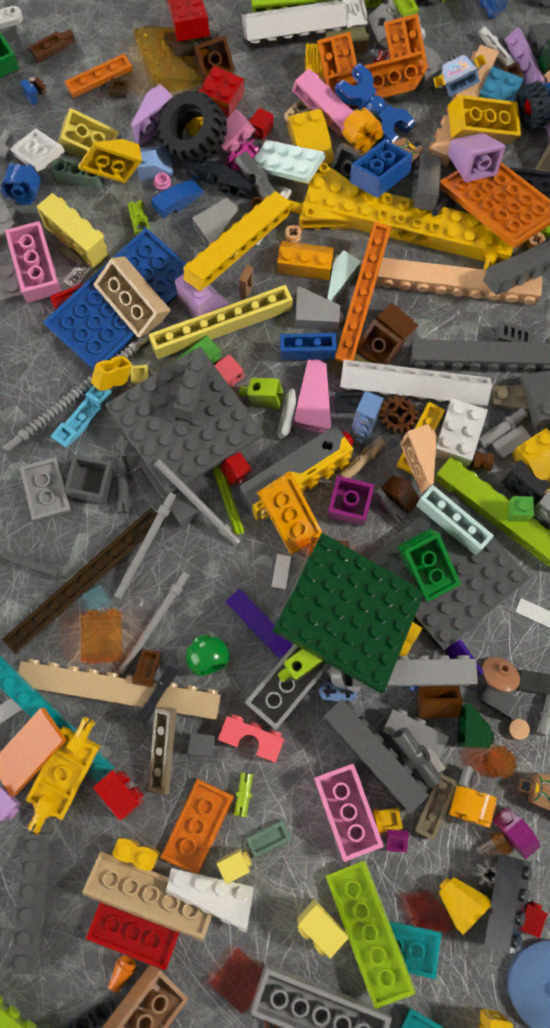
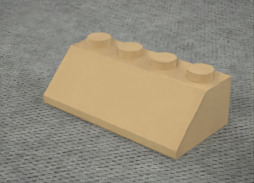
(131, 296)

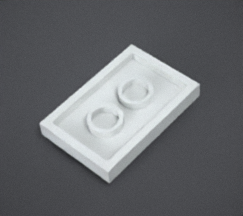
(37, 150)

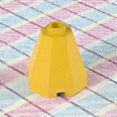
(463, 903)

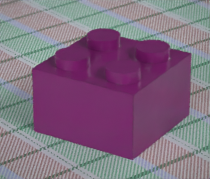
(350, 501)

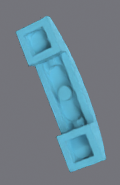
(82, 417)

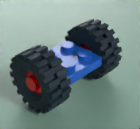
(534, 104)

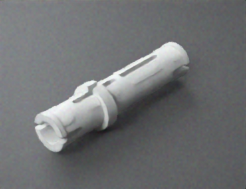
(492, 42)

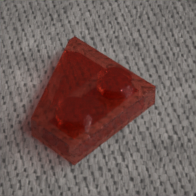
(429, 912)

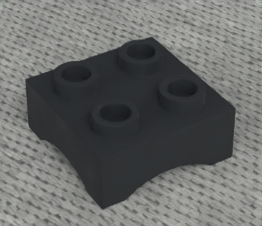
(524, 483)

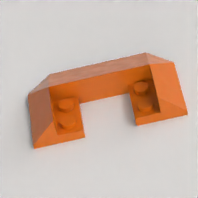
(390, 76)

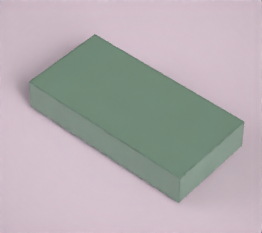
(268, 839)

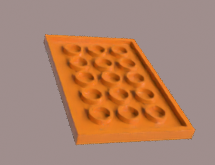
(502, 204)

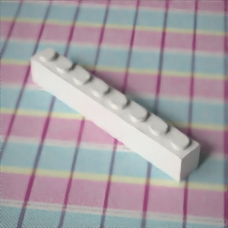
(415, 382)

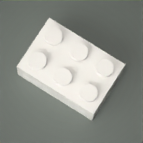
(460, 431)

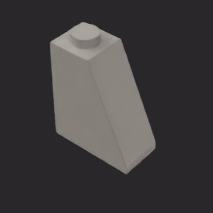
(215, 220)
(316, 311)

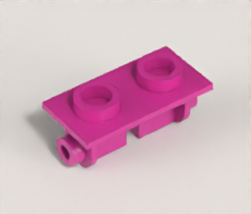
(245, 147)

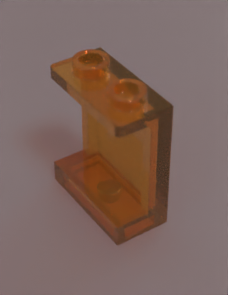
(101, 637)

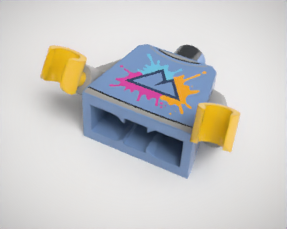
(459, 73)

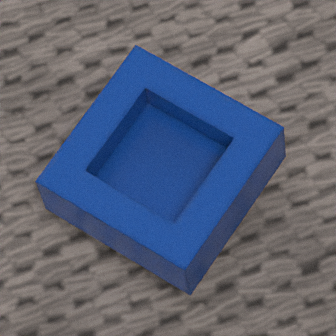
(30, 91)

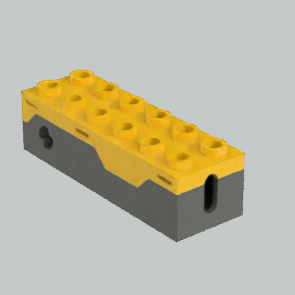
(307, 464)

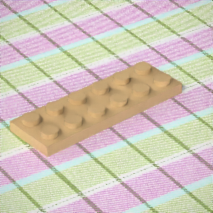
(143, 895)

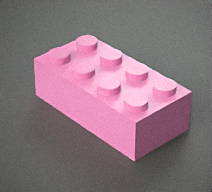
(33, 261)
(348, 812)

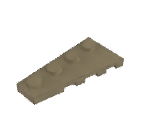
(509, 397)

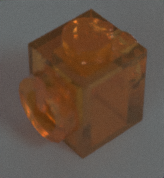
(500, 762)

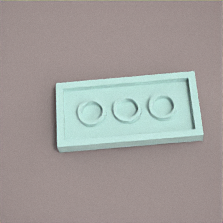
(289, 161)

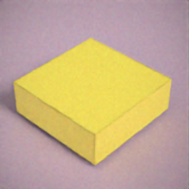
(138, 374)

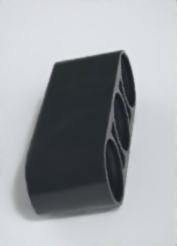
(93, 1015)

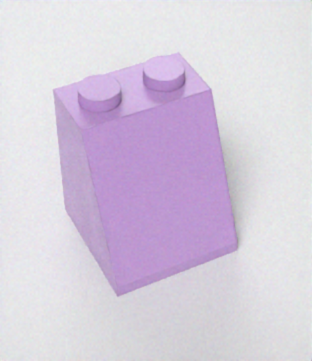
(476, 156)
(198, 302)

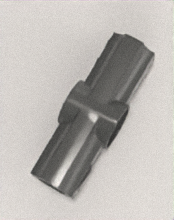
(255, 177)
(416, 757)

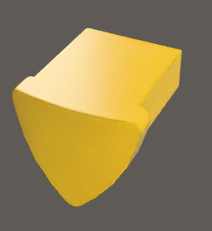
(387, 819)

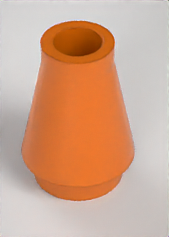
(122, 972)

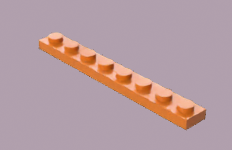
(363, 292)

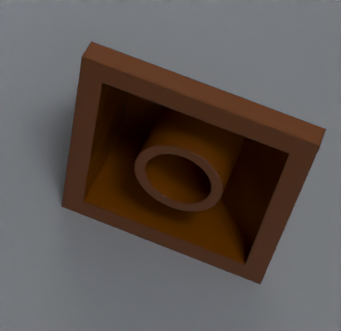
(214, 53)

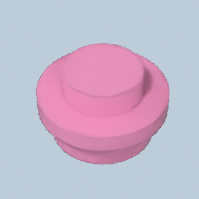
(162, 181)

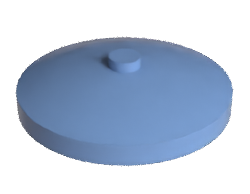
(530, 983)

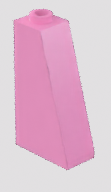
(313, 402)

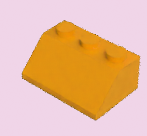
(304, 260)

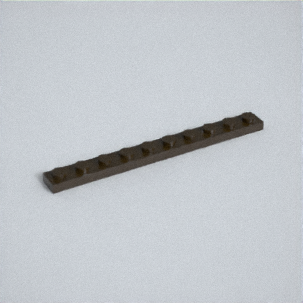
(80, 583)

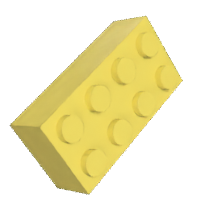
(73, 230)

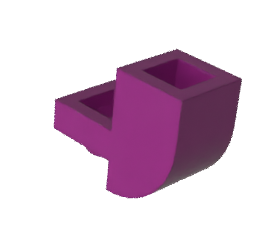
(517, 831)

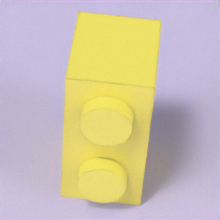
(234, 865)

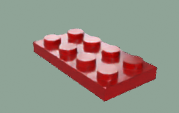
(132, 936)

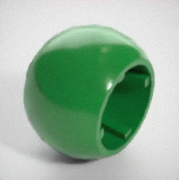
(207, 655)

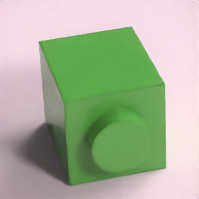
(520, 509)

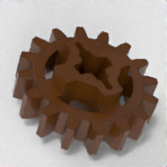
(403, 409)

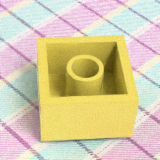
(322, 929)

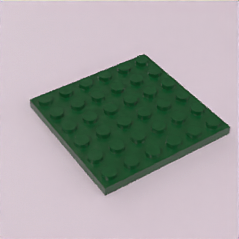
(349, 613)

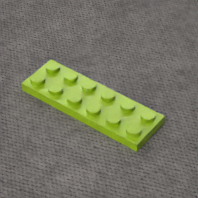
(370, 935)

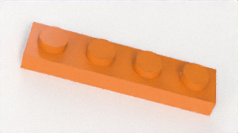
(98, 75)

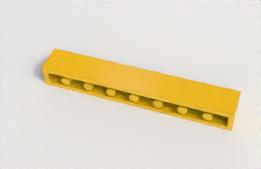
(236, 241)

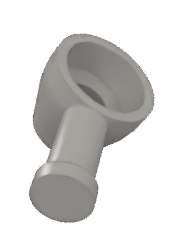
(4, 150)

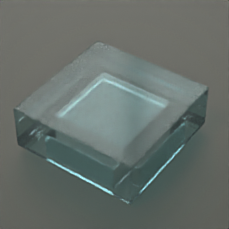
(96, 598)

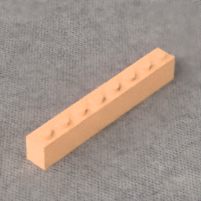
(443, 136)

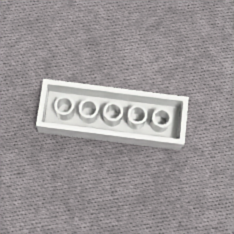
(294, 20)

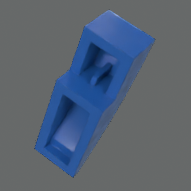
(176, 198)

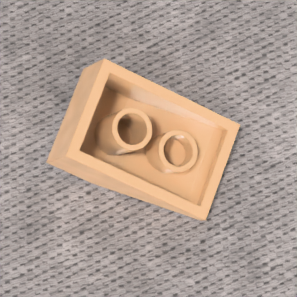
(420, 452)

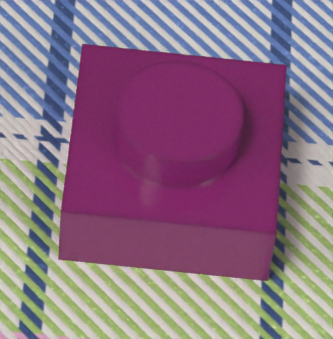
(397, 841)

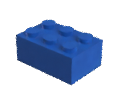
(381, 168)

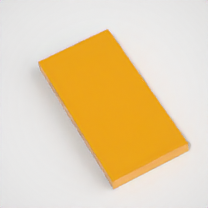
(289, 512)

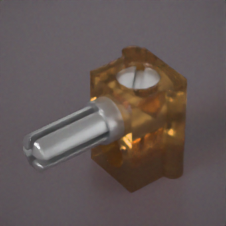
(498, 841)

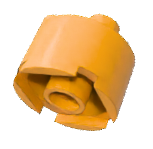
(362, 129)
(473, 806)

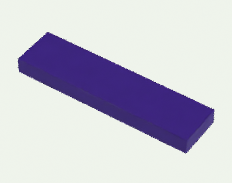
(258, 623)

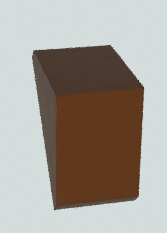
(402, 493)

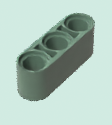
(67, 172)

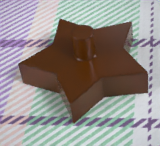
(38, 84)

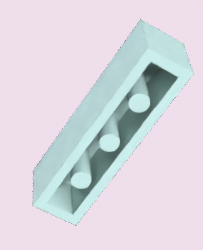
(454, 520)

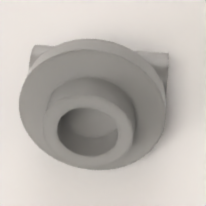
(470, 778)

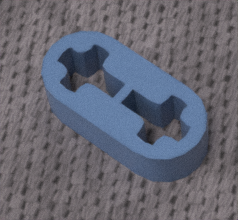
(334, 697)

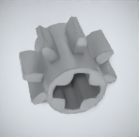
(484, 869)

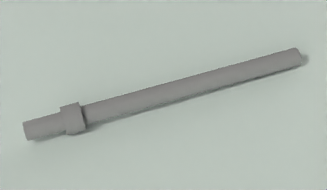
(163, 511)
(223, 528)
(175, 590)

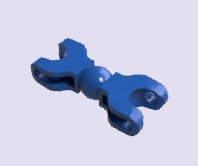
(364, 96)

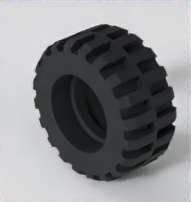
(179, 114)

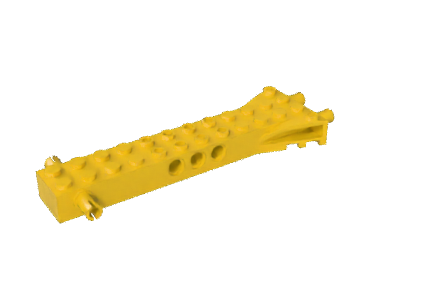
(342, 205)

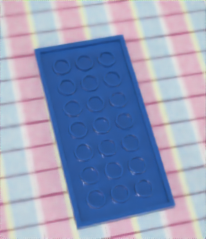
(91, 324)

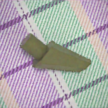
(72, 255)

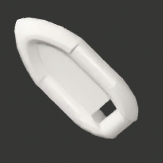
(287, 414)

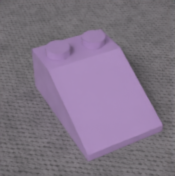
(146, 120)

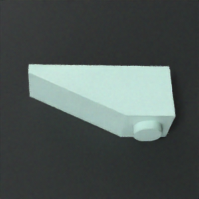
(343, 271)

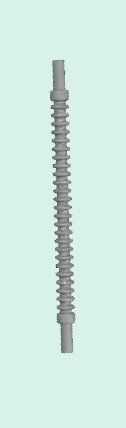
(24, 434)

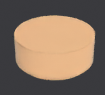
(518, 729)

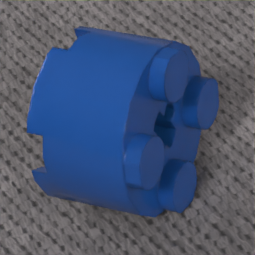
(21, 183)

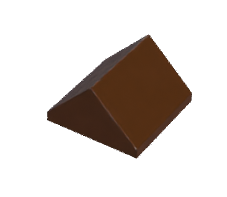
(380, 344)

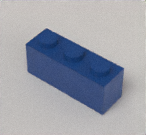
(308, 346)

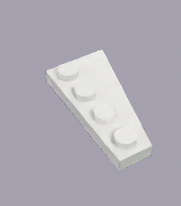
(213, 896)

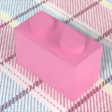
(237, 131)

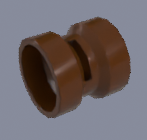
(482, 461)

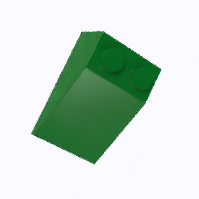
(429, 564)

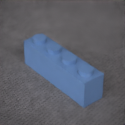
(365, 417)

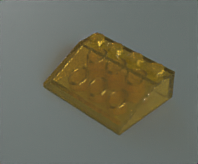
(160, 61)

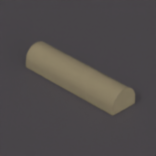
(162, 750)

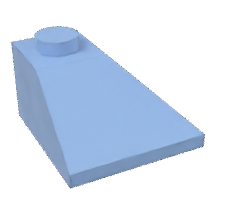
(154, 161)

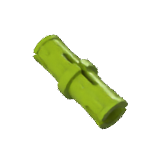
(243, 794)

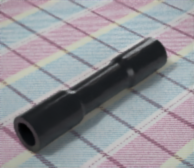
(149, 706)

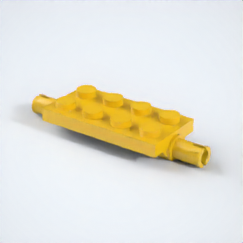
(62, 775)

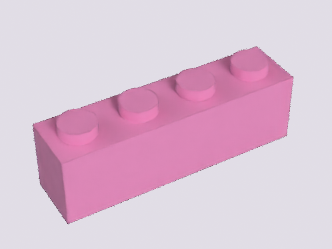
(318, 95)

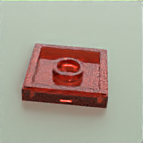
(238, 980)

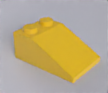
(311, 132)
(112, 159)
(536, 455)

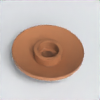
(500, 674)

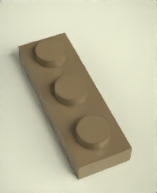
(436, 807)

